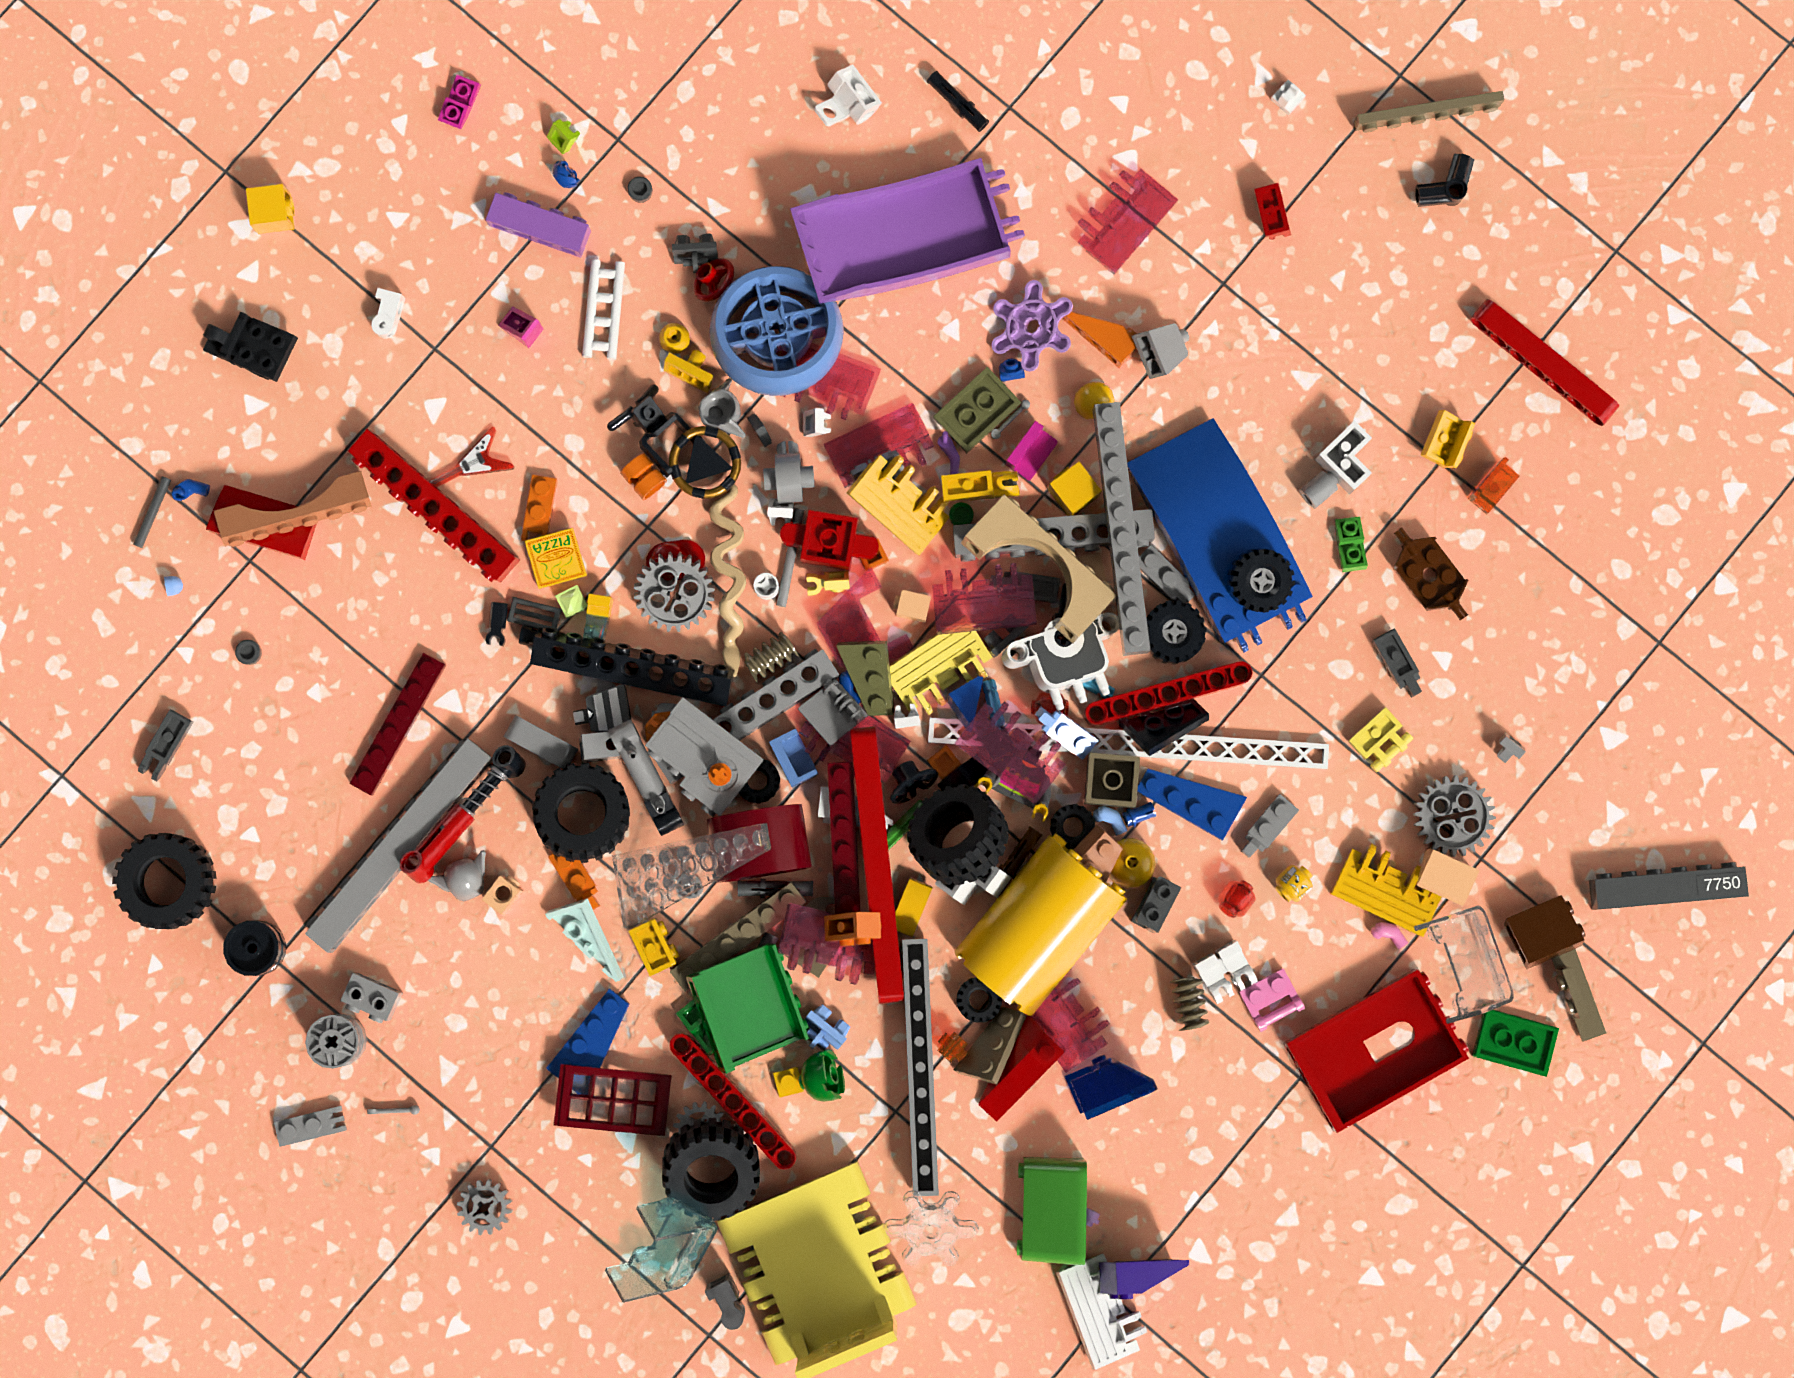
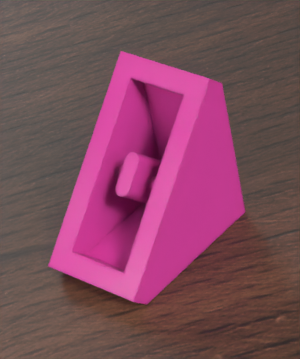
(521, 326)

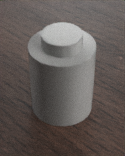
(1319, 489)

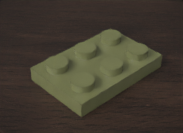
(977, 410)

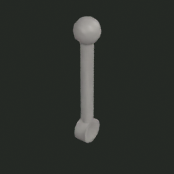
(996, 433)
(413, 1110)

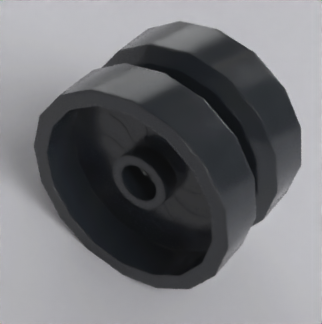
(240, 953)

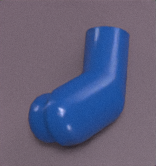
(188, 488)
(846, 682)

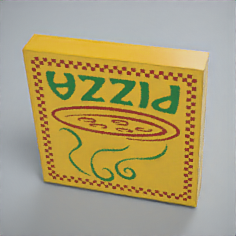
(555, 558)

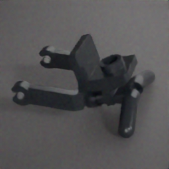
(653, 422)

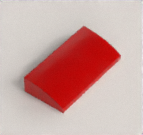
(293, 543)

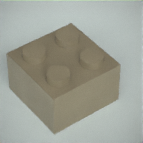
(1111, 780)

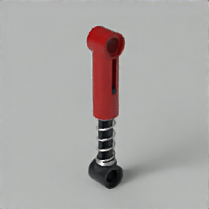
(420, 863)

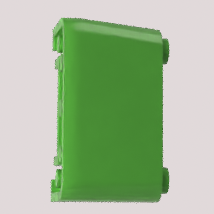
(1053, 1210)

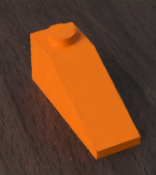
(1107, 337)

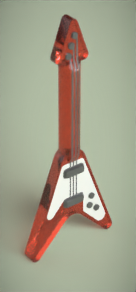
(473, 463)

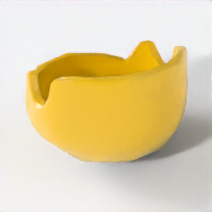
(1092, 394)

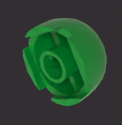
(821, 1077)

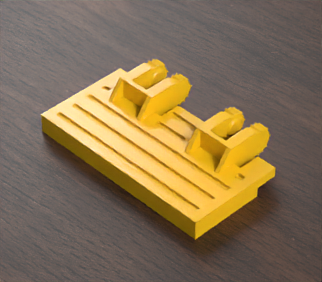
(895, 503)
(1385, 894)

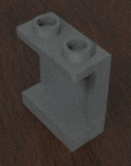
(1156, 904)

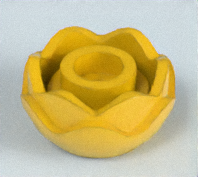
(677, 345)

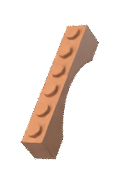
(343, 496)

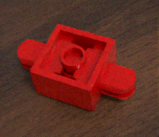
(829, 540)

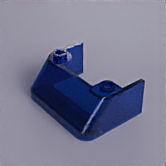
(1107, 1086)

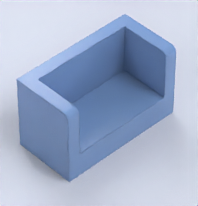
(793, 758)

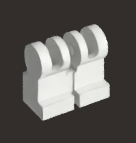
(1229, 960)

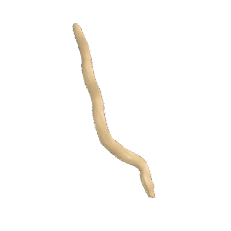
(731, 652)

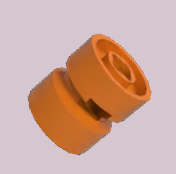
(643, 476)

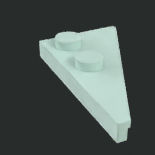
(585, 931)

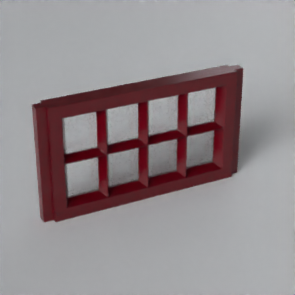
(612, 1100)

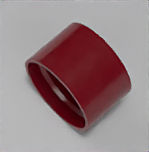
(787, 839)

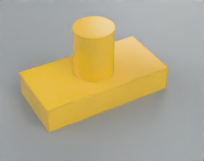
(689, 370)

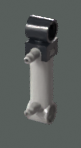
(646, 777)

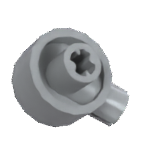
(788, 475)

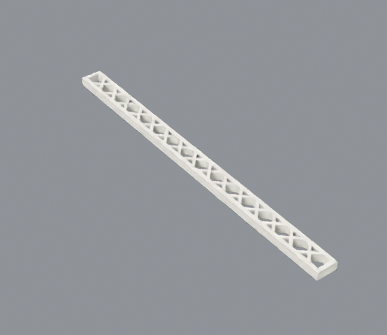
(1183, 756)

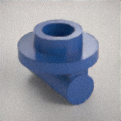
(1011, 370)

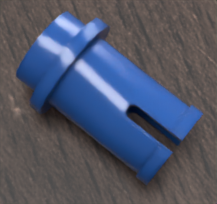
(1139, 814)

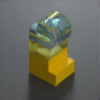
(597, 616)

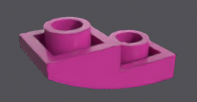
(460, 102)

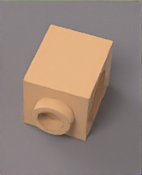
(912, 606)
(492, 899)

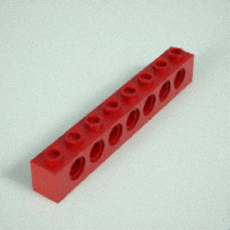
(370, 444)

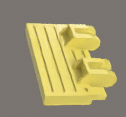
(936, 662)

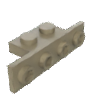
(1578, 995)

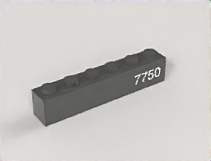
(1668, 887)

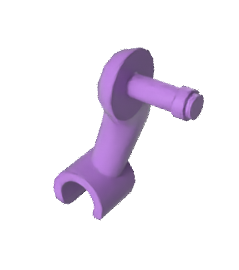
(949, 449)

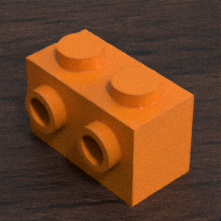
(852, 927)

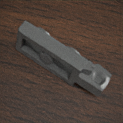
(1044, 587)
(1398, 661)

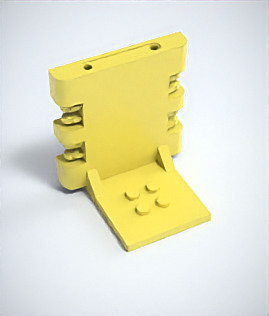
(820, 1272)

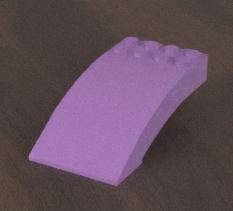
(904, 232)

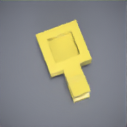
(833, 581)

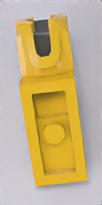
(980, 485)

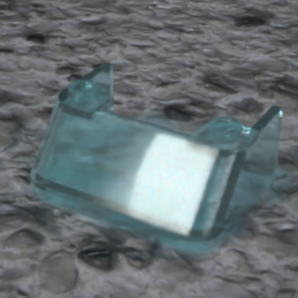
(678, 1247)

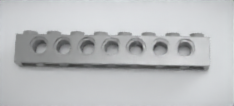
(1064, 526)
(782, 702)

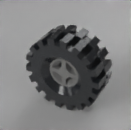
(1273, 583)
(1185, 622)

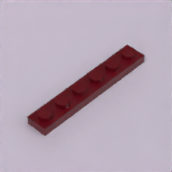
(397, 724)
(844, 837)

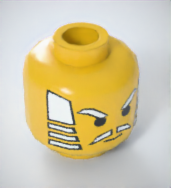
(1294, 883)

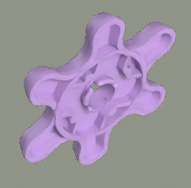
(1020, 315)

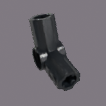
(1438, 193)

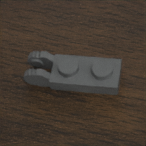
(165, 743)

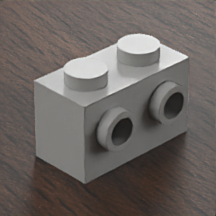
(371, 997)

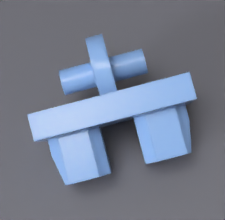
(822, 1032)

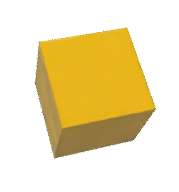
(270, 208)
(1074, 489)

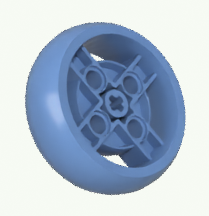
(731, 339)

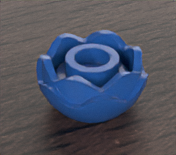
(564, 175)

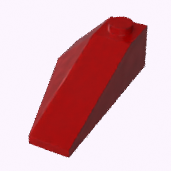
(1029, 1059)

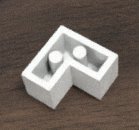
(1341, 460)
(993, 882)

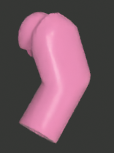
(1391, 931)

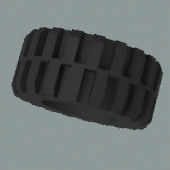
(581, 779)
(972, 855)
(132, 874)
(718, 1140)

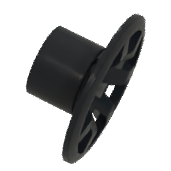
(908, 779)

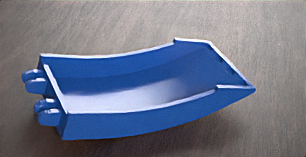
(1209, 519)

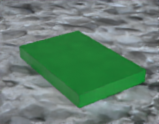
(1515, 1042)

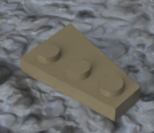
(993, 1047)

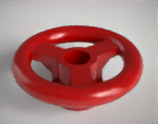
(711, 277)

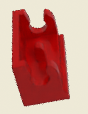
(1272, 211)

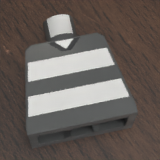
(605, 709)

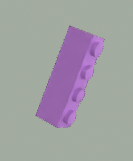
(538, 224)

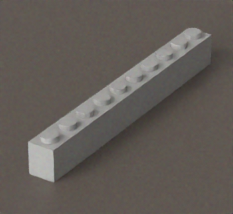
(1121, 529)
(405, 834)
(920, 1067)

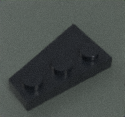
(1163, 727)

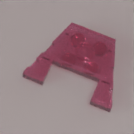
(849, 622)

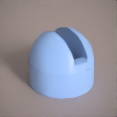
(173, 585)

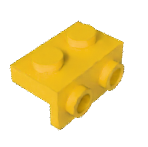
(1447, 440)
(654, 947)

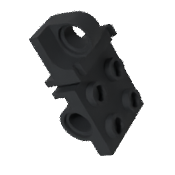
(252, 346)

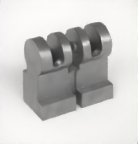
(726, 1295)

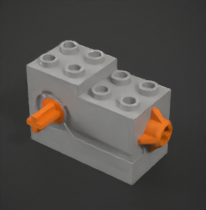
(703, 752)

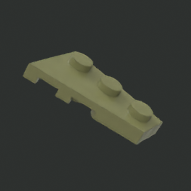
(870, 673)

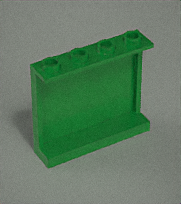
(747, 1006)

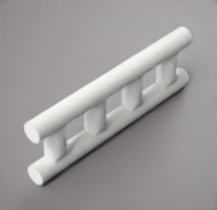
(591, 318)

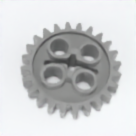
(653, 583)
(1459, 838)

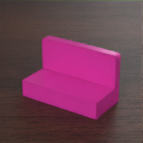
(1031, 451)

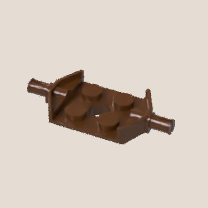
(1448, 584)

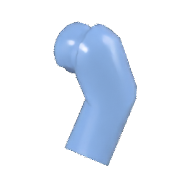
(1111, 816)

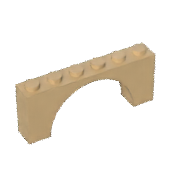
(1010, 525)

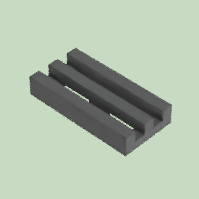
(555, 620)

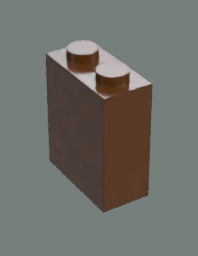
(1545, 931)

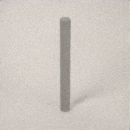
(788, 565)

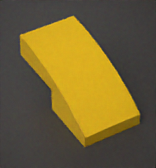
(912, 906)

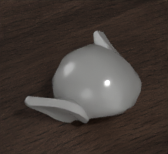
(721, 410)
(463, 878)

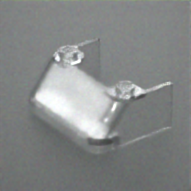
(1474, 961)

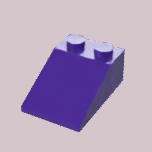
(1127, 1278)

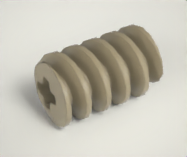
(769, 656)
(1190, 1003)

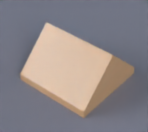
(1446, 876)

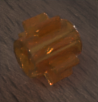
(952, 1047)

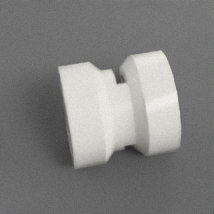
(766, 586)

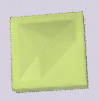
(571, 601)

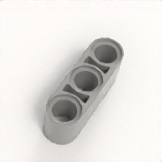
(540, 742)

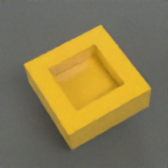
(788, 1082)

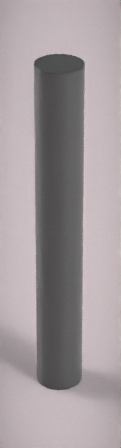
(152, 512)

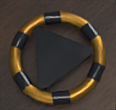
(705, 462)

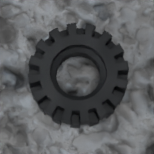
(769, 790)
(1072, 811)
(968, 1011)

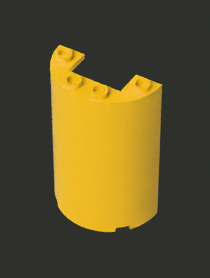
(1040, 925)

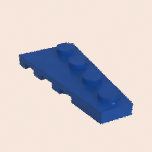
(1196, 803)
(594, 1036)

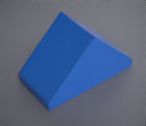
(965, 700)

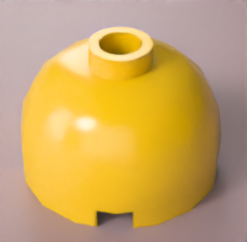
(1131, 876)

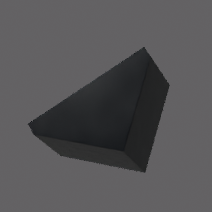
(967, 774)

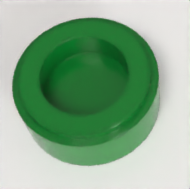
(961, 514)

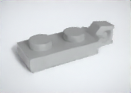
(1269, 825)

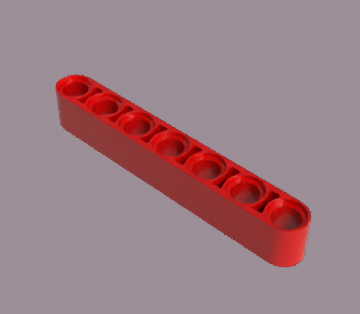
(1544, 362)
(1177, 685)
(737, 1113)

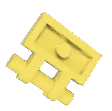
(1375, 733)

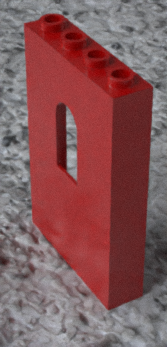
(1342, 1070)

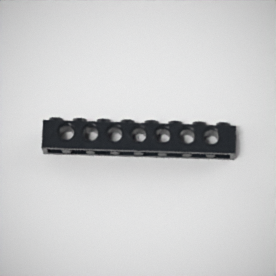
(620, 672)

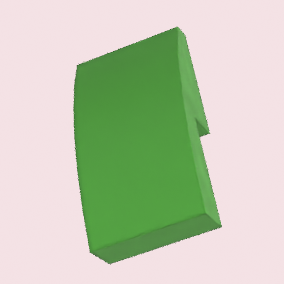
(1350, 544)

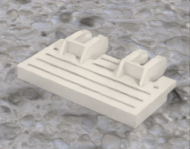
(1096, 1315)

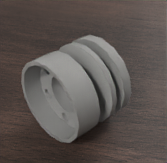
(350, 1041)

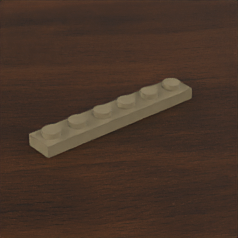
(1419, 113)
(739, 933)

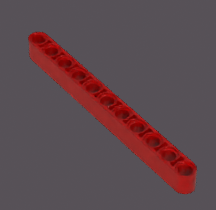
(877, 862)

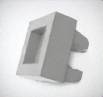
(1510, 748)

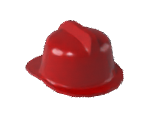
(687, 548)

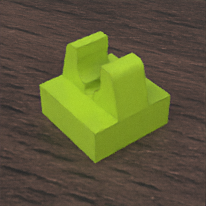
(562, 136)

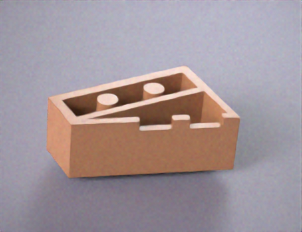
(1099, 851)

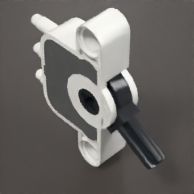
(1066, 664)

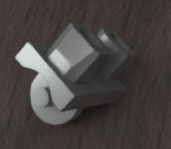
(694, 253)
(997, 644)

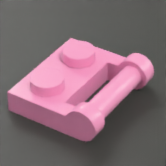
(1267, 992)

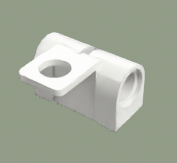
(851, 98)

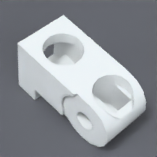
(389, 313)

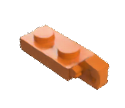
(576, 879)

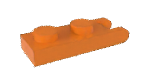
(539, 506)

